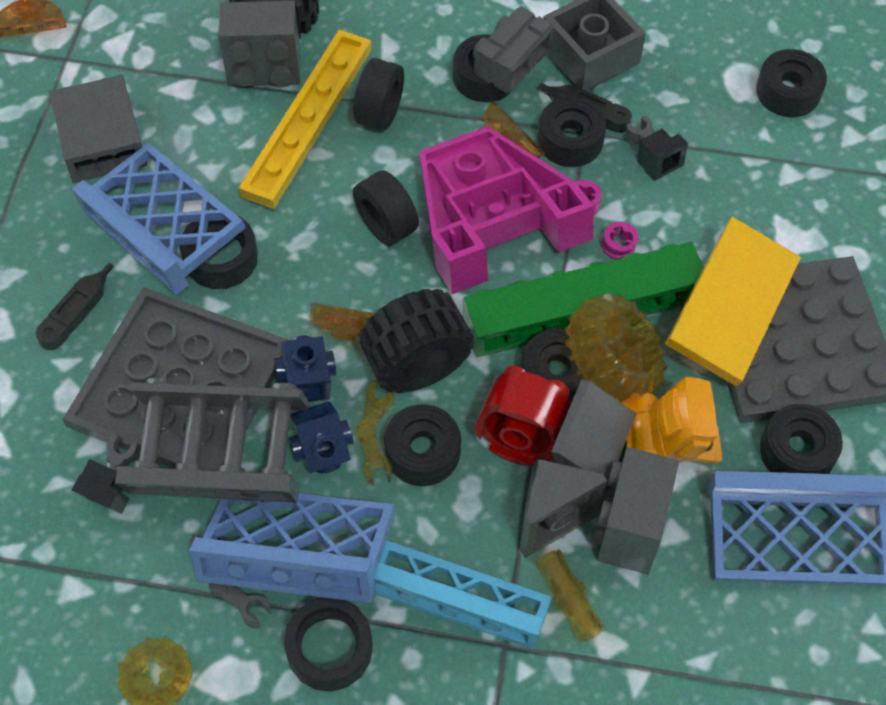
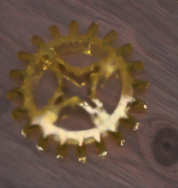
(616, 347)

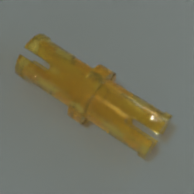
(570, 595)

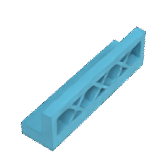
(456, 603)

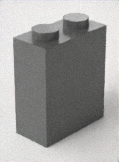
(95, 126)

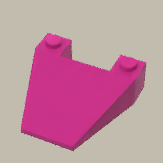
(490, 192)

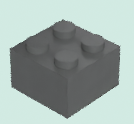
(594, 41)
(260, 43)
(635, 510)

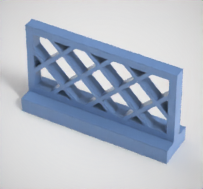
(140, 241)
(791, 491)
(286, 566)

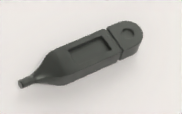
(615, 115)
(72, 310)

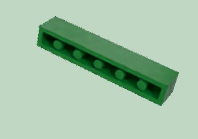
(517, 313)

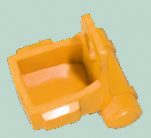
(678, 423)

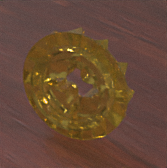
(172, 683)

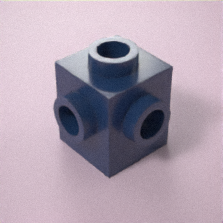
(306, 366)
(320, 438)

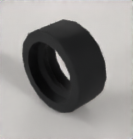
(229, 273)
(321, 610)

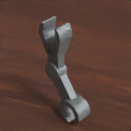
(239, 599)

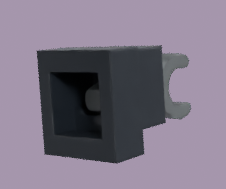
(657, 150)
(98, 481)

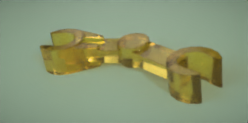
(366, 432)

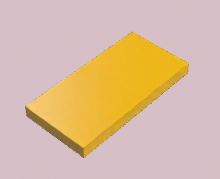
(733, 301)

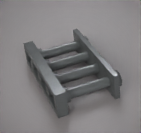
(230, 480)

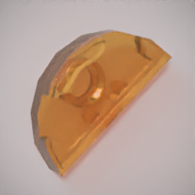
(30, 17)
(501, 122)
(342, 321)

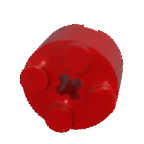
(523, 416)

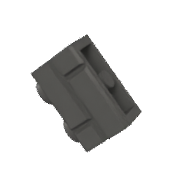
(513, 49)

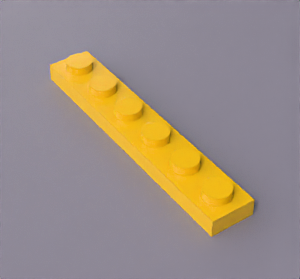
(305, 120)

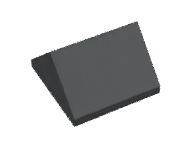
(593, 431)
(560, 503)

